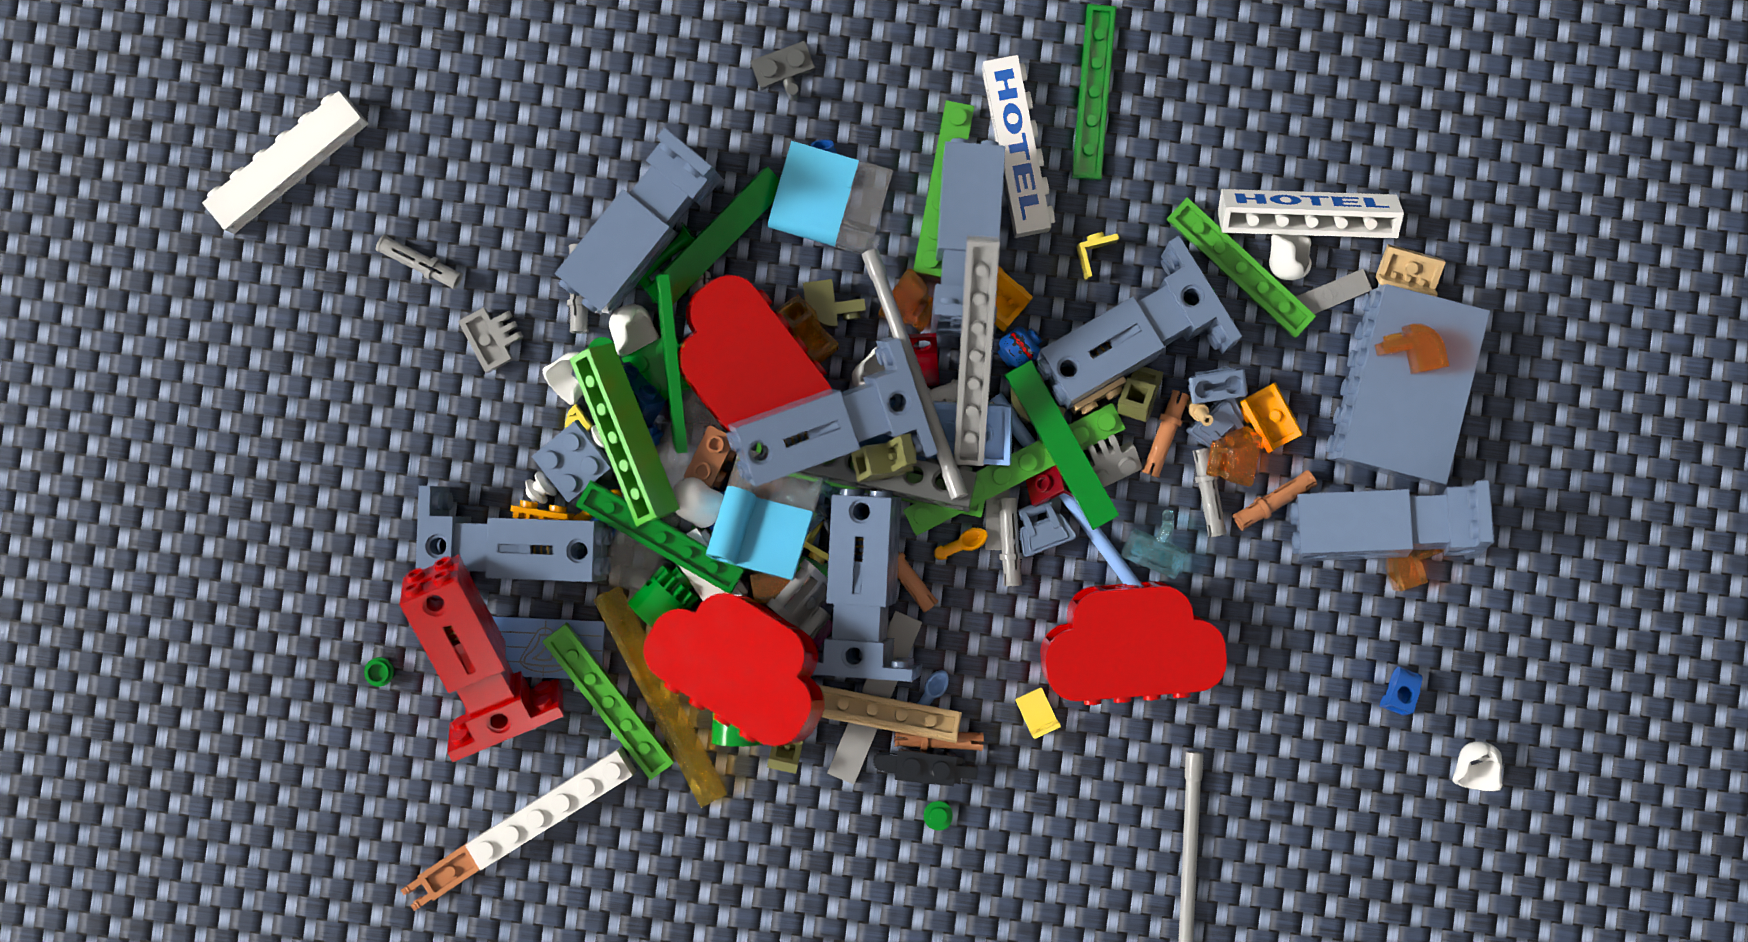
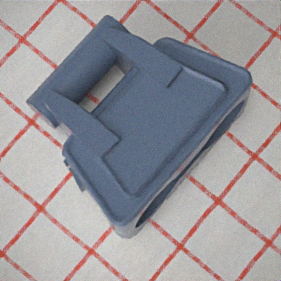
(1217, 385)
(1226, 418)
(1045, 533)

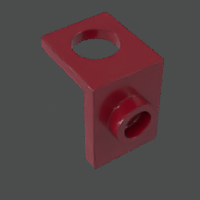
(927, 357)
(1046, 486)

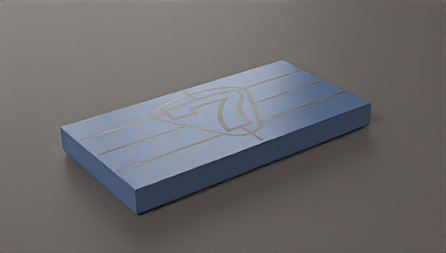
(528, 653)

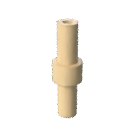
(1200, 412)

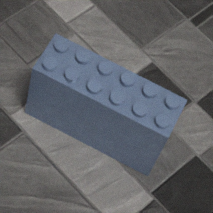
(1398, 418)

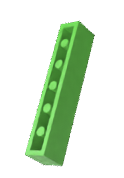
(624, 433)

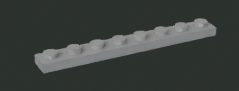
(976, 349)

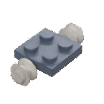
(568, 464)

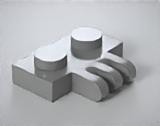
(490, 337)
(1114, 461)

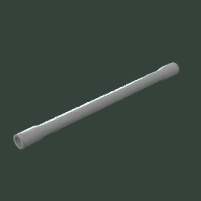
(878, 274)
(1193, 778)

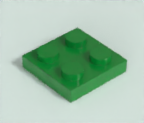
(651, 365)

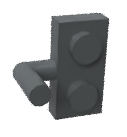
(783, 67)

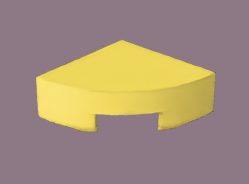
(576, 413)

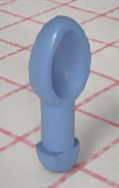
(934, 687)

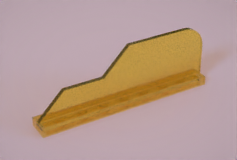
(662, 702)

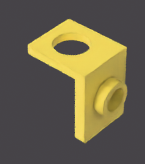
(1093, 241)
(815, 553)
(1037, 713)

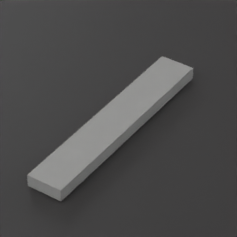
(856, 737)

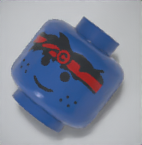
(1019, 347)

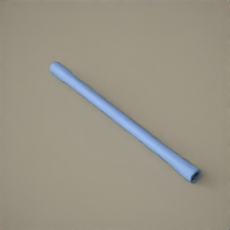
(1097, 535)

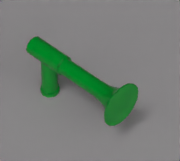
(678, 244)

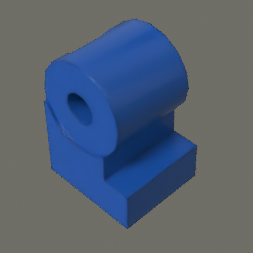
(1402, 691)

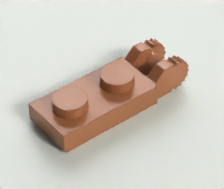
(443, 876)

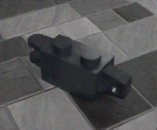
(925, 766)

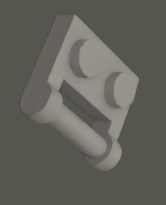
(802, 604)

